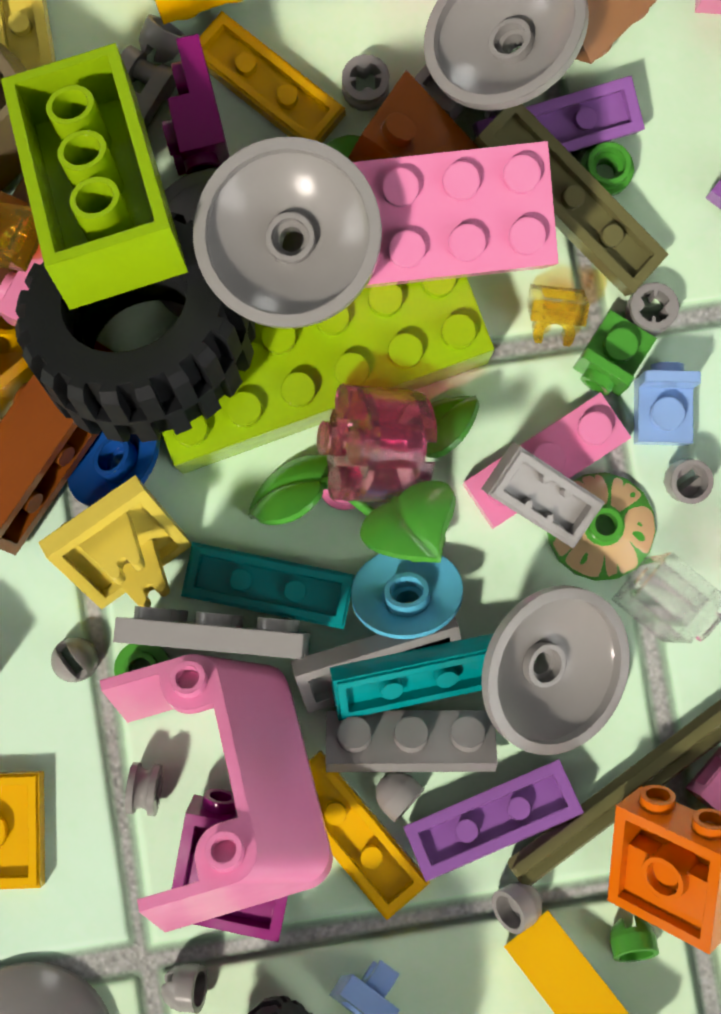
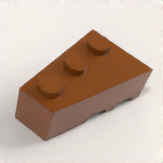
(409, 126)

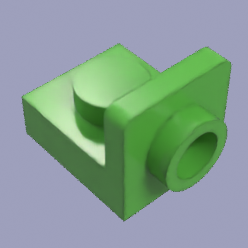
(613, 355)

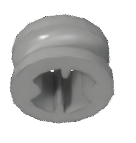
(362, 67)
(667, 314)
(144, 789)

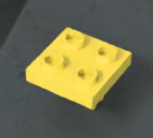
(118, 546)

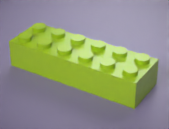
(382, 339)

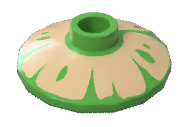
(629, 543)

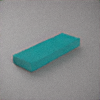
(267, 585)
(409, 677)

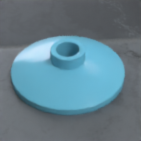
(389, 582)

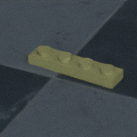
(583, 206)

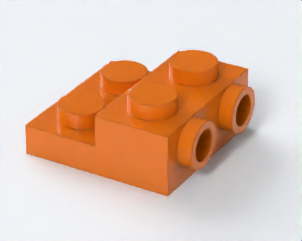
(668, 865)

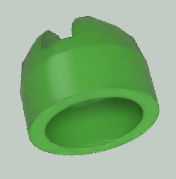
(633, 943)

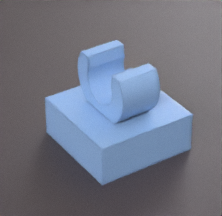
(367, 994)

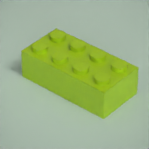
(92, 177)

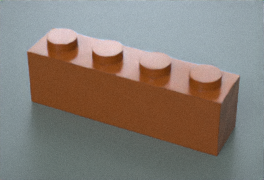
(35, 459)

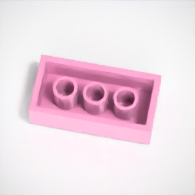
(463, 213)

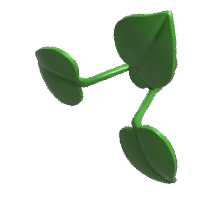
(407, 526)

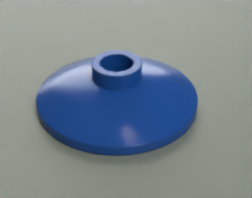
(110, 465)

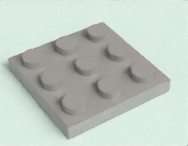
(212, 633)

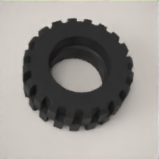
(140, 388)

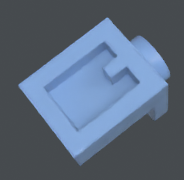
(664, 405)

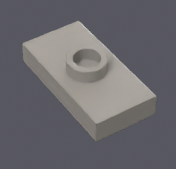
(542, 495)

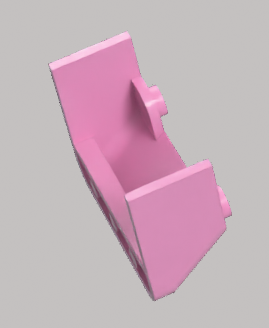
(280, 830)

